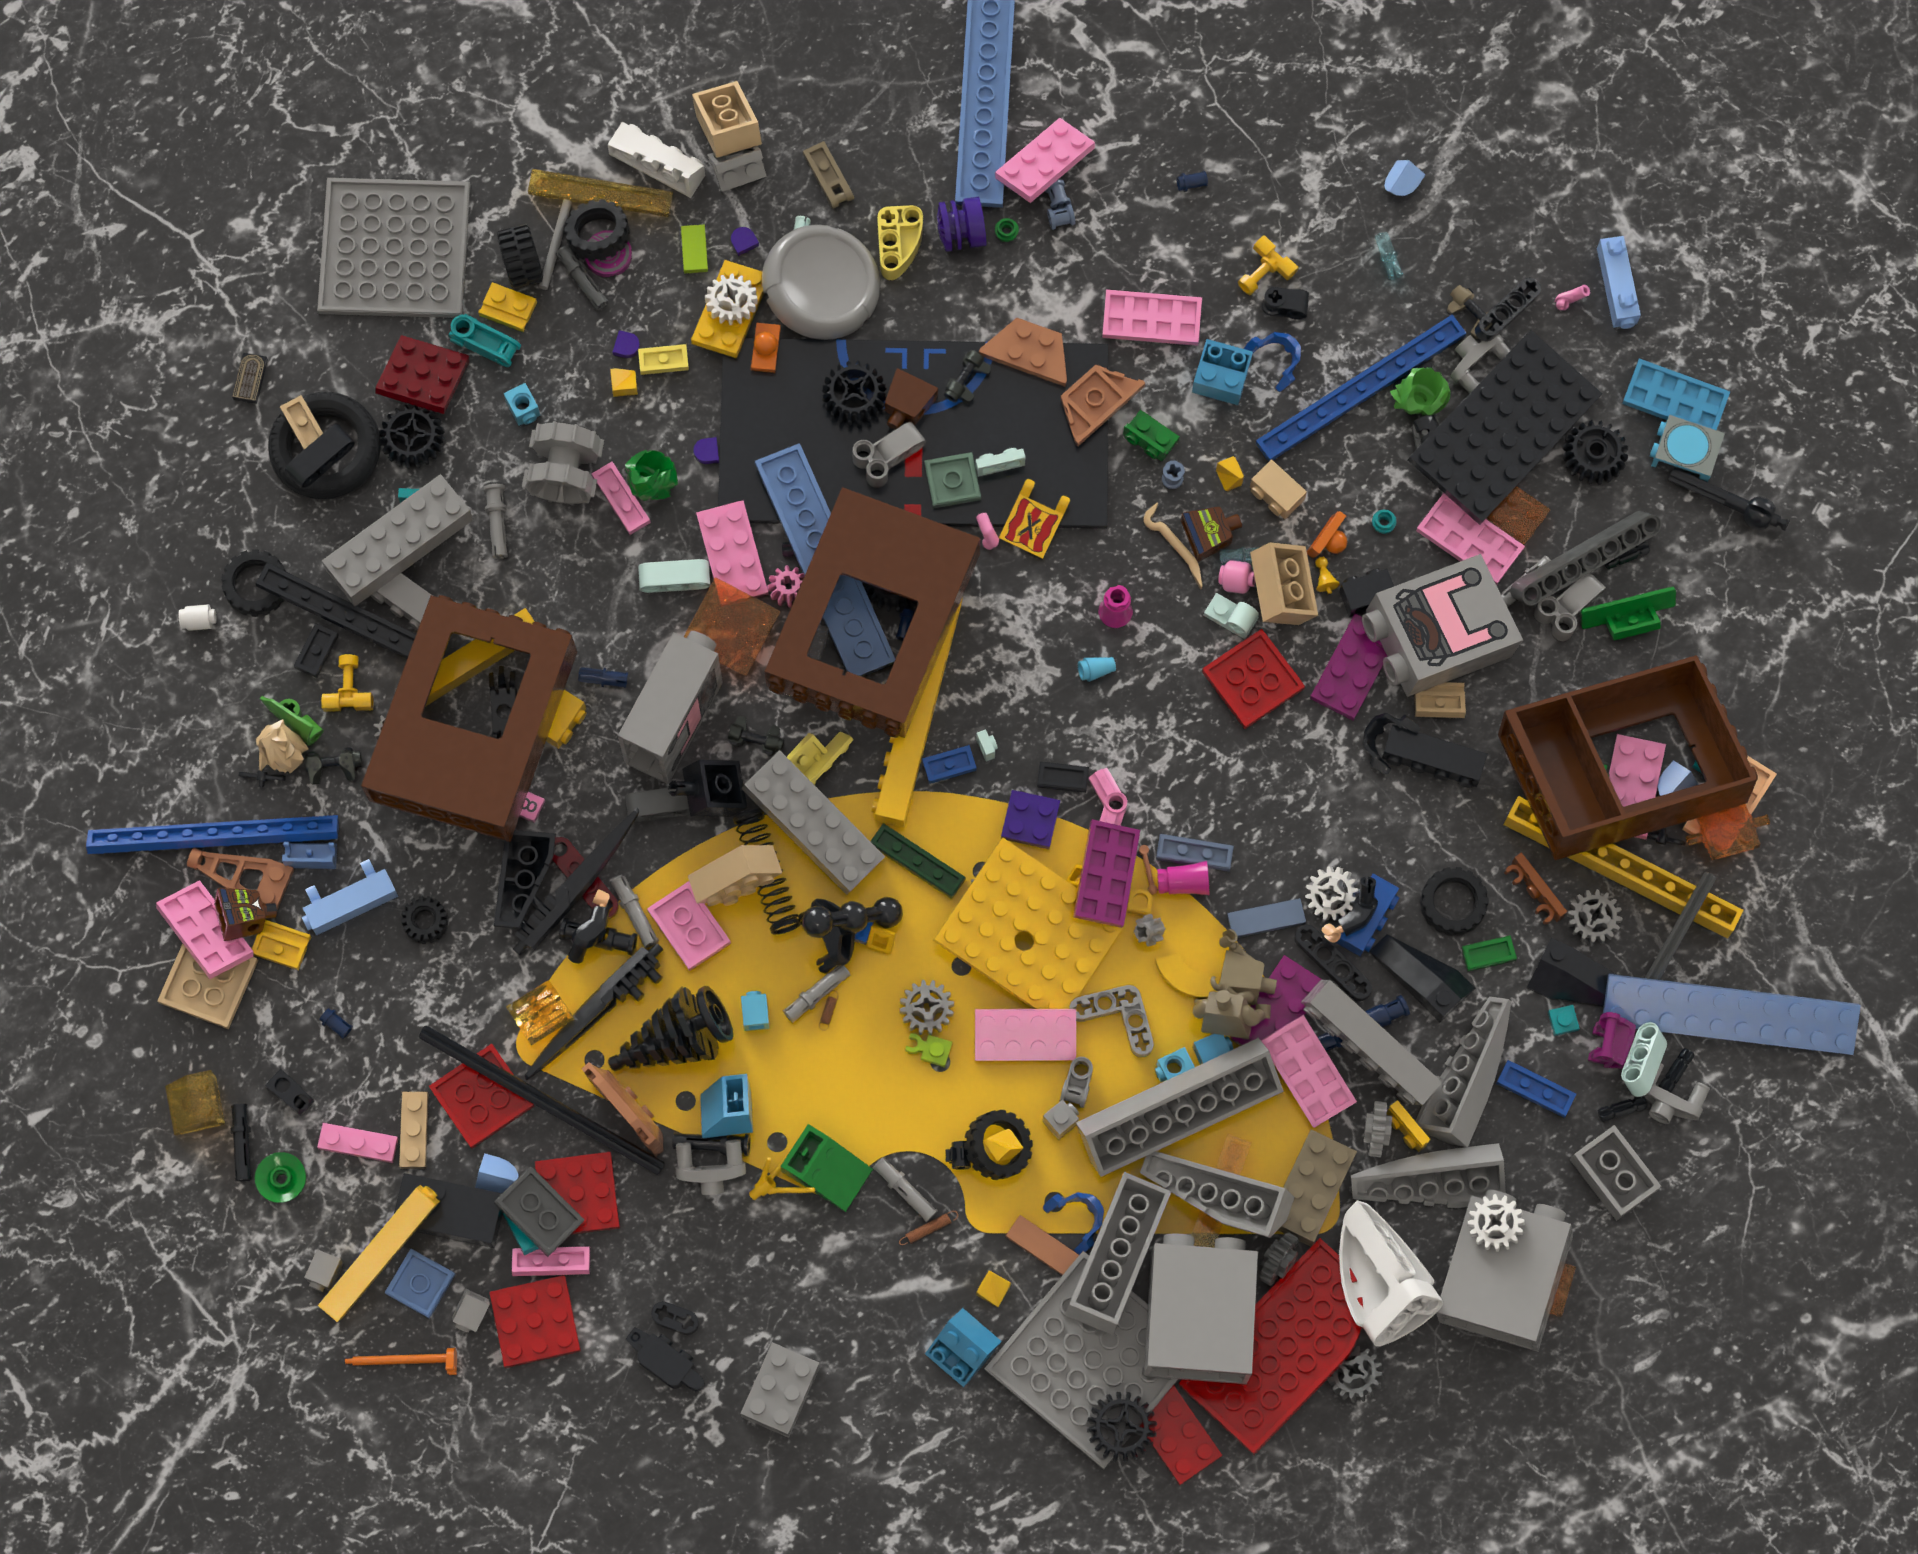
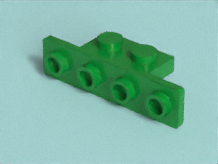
(1631, 614)

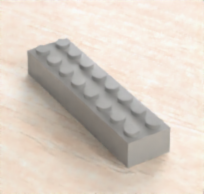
(1179, 1107)

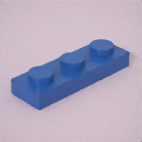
(1536, 1088)

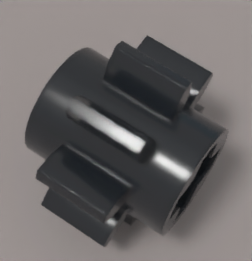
(957, 1156)

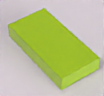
(694, 249)

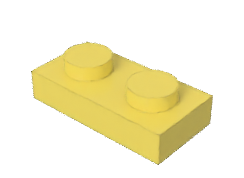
(663, 359)

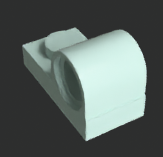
(1236, 618)

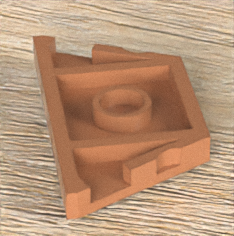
(1029, 350)
(1096, 399)

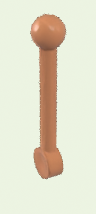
(1143, 850)

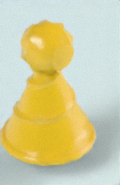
(1326, 581)

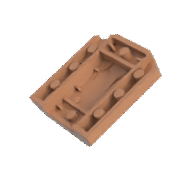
(624, 1101)

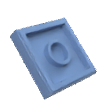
(420, 1283)

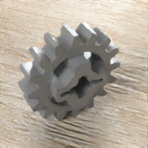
(1603, 920)
(936, 1006)
(1377, 1129)

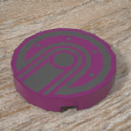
(611, 266)

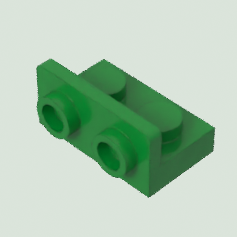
(1150, 435)

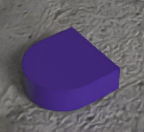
(743, 240)
(626, 345)
(706, 451)

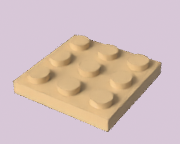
(208, 999)

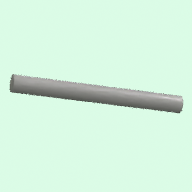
(555, 244)

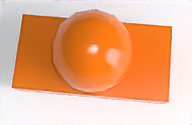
(765, 347)
(1329, 537)

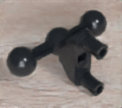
(840, 924)

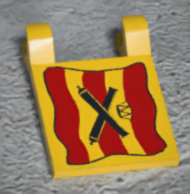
(1031, 523)

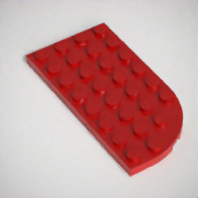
(1298, 1343)

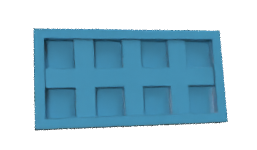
(1672, 393)

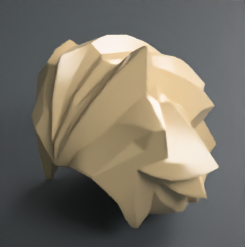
(280, 748)

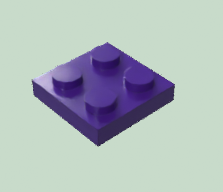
(1030, 819)

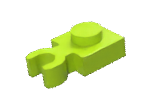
(933, 1050)

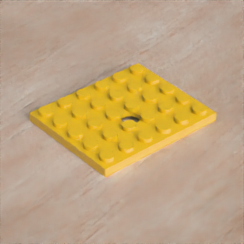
(1018, 896)

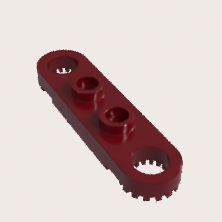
(568, 864)

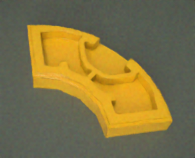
(1183, 978)

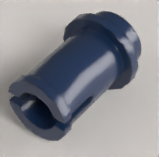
(1190, 181)
(906, 618)
(335, 1023)

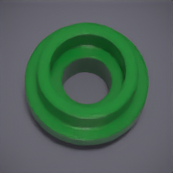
(1006, 223)

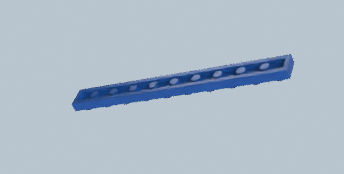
(1360, 388)
(212, 834)

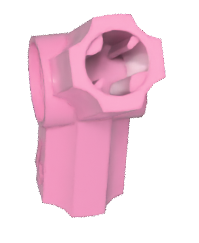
(1107, 792)

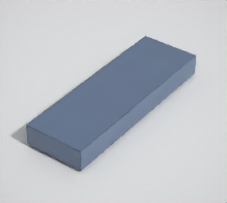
(1193, 851)
(1267, 918)

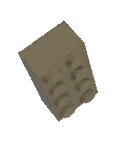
(1315, 1184)

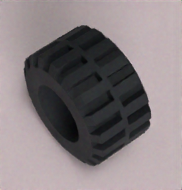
(520, 256)

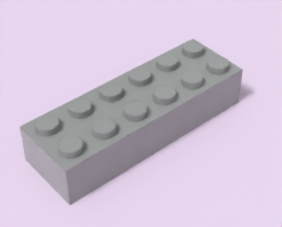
(397, 540)
(813, 822)
(1371, 1042)
(1118, 1253)

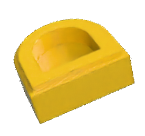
(1140, 902)

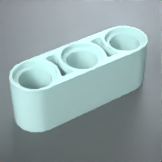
(674, 575)
(1644, 1059)

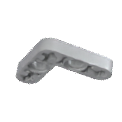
(1127, 1009)

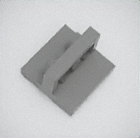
(738, 168)

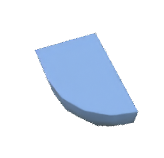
(1403, 178)
(1675, 778)
(495, 1174)

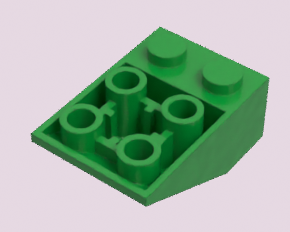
(827, 1167)

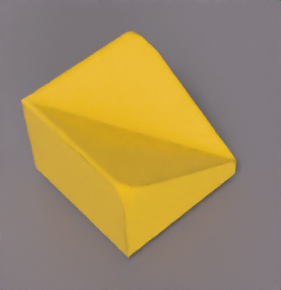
(623, 382)
(1229, 473)
(1003, 1145)
(993, 1288)

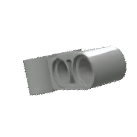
(887, 452)
(1569, 605)

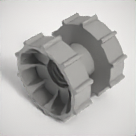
(566, 449)

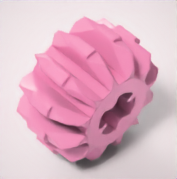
(778, 586)

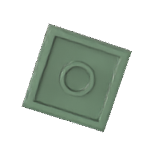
(952, 480)

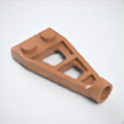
(274, 879)

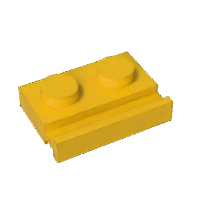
(507, 307)
(281, 945)
(1413, 1134)

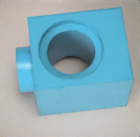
(522, 395)
(755, 1011)
(1179, 1057)

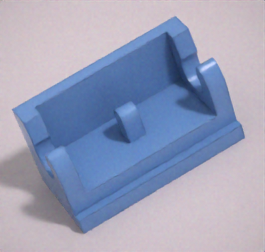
(310, 855)

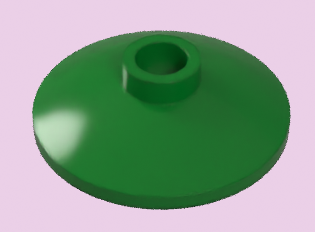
(275, 1166)

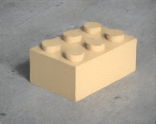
(727, 119)
(1284, 583)
(735, 874)

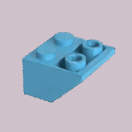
(1222, 372)
(727, 1107)
(963, 1347)

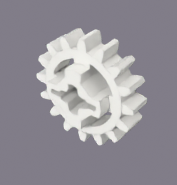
(724, 306)
(1335, 884)
(1504, 1213)

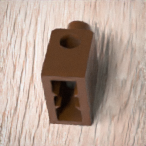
(908, 399)

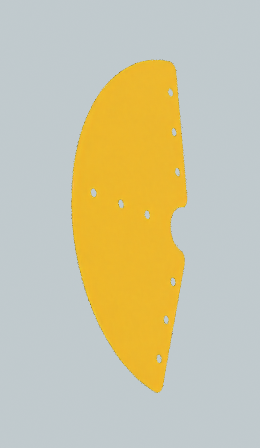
(857, 1075)

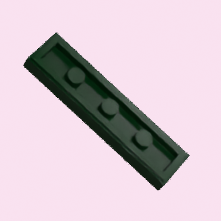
(918, 861)

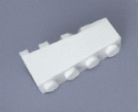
(656, 159)

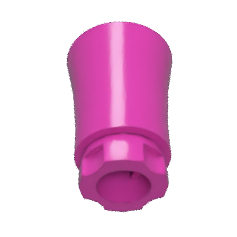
(1119, 613)
(1184, 879)

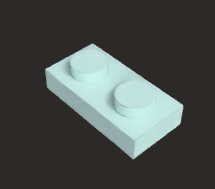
(1007, 460)

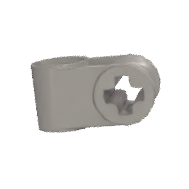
(1075, 1086)

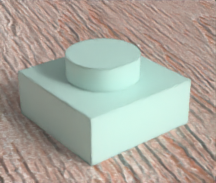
(987, 744)

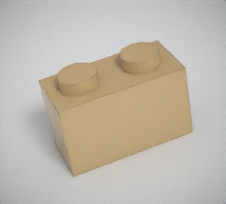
(1277, 489)

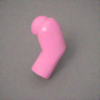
(1566, 298)
(990, 537)

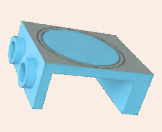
(1687, 446)

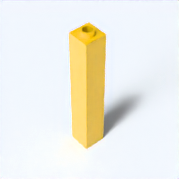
(469, 662)
(379, 1252)

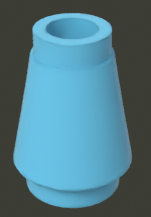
(1093, 668)

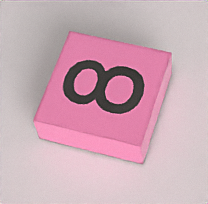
(532, 807)

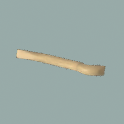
(1175, 543)

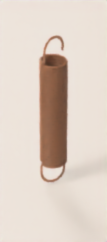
(928, 1228)

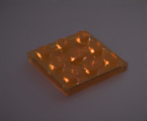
(735, 624)

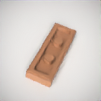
(1041, 1245)

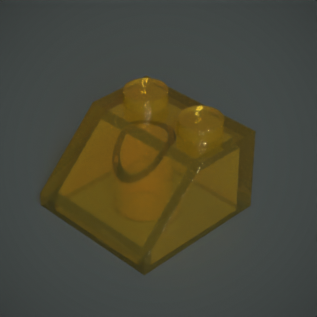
(195, 1102)

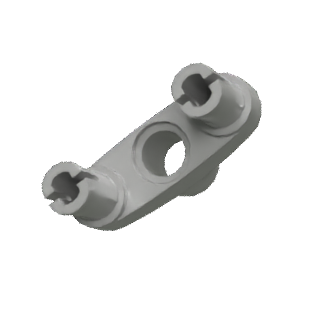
(1472, 352)
(1667, 1104)
(710, 1176)

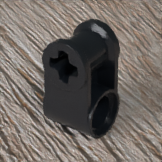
(1288, 303)

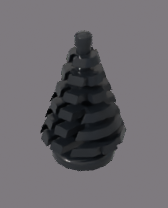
(678, 1032)

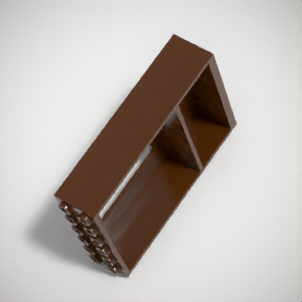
(892, 553)
(458, 772)
(1568, 782)

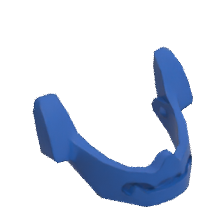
(1291, 346)
(1094, 1207)

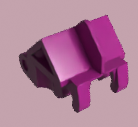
(1617, 1041)

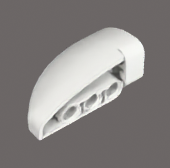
(1388, 1275)

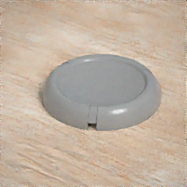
(821, 282)

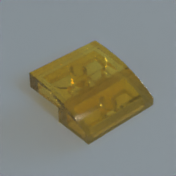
(540, 1012)

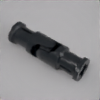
(614, 940)

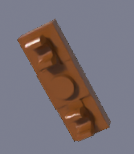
(1537, 888)

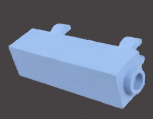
(1618, 282)
(349, 901)

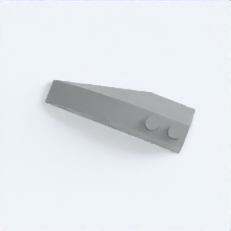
(1467, 1081)
(1434, 1177)
(1222, 1194)

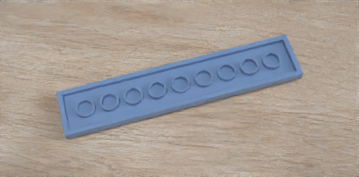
(984, 100)
(804, 518)
(1735, 1014)

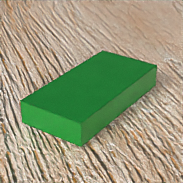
(1489, 953)

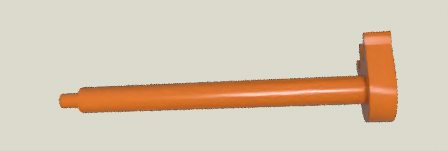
(449, 1358)

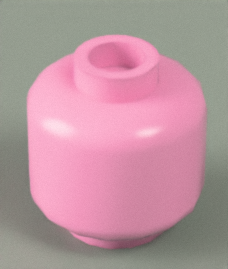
(1236, 577)

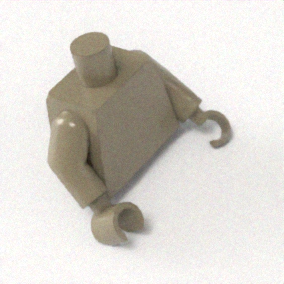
(1241, 972)
(1229, 1014)

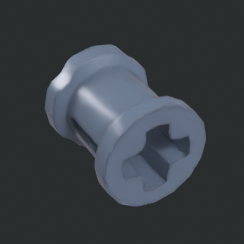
(1058, 195)
(1061, 216)
(1178, 470)

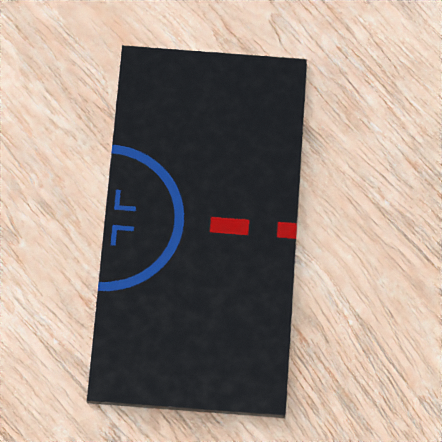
(1008, 411)

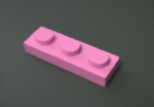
(621, 498)
(357, 1142)
(561, 1262)

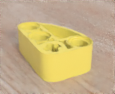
(903, 233)

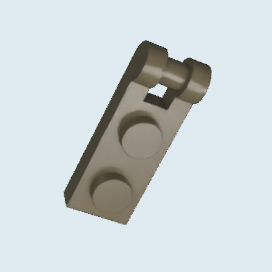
(828, 174)

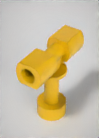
(1271, 262)
(347, 695)

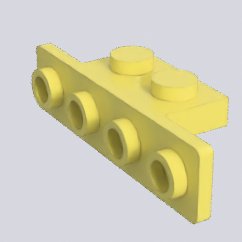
(814, 758)

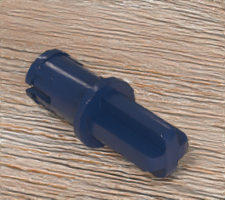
(603, 677)

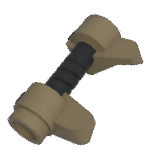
(1464, 300)

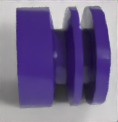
(961, 224)

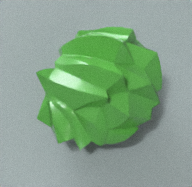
(1422, 392)

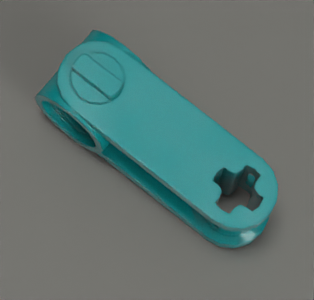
(483, 340)

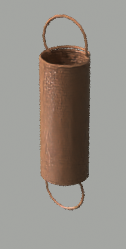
(828, 1010)

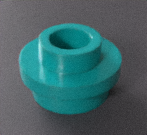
(1387, 515)

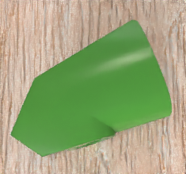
(303, 726)

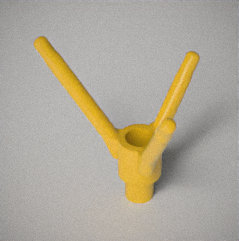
(767, 1185)

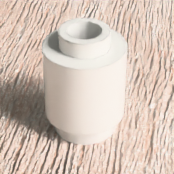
(197, 617)

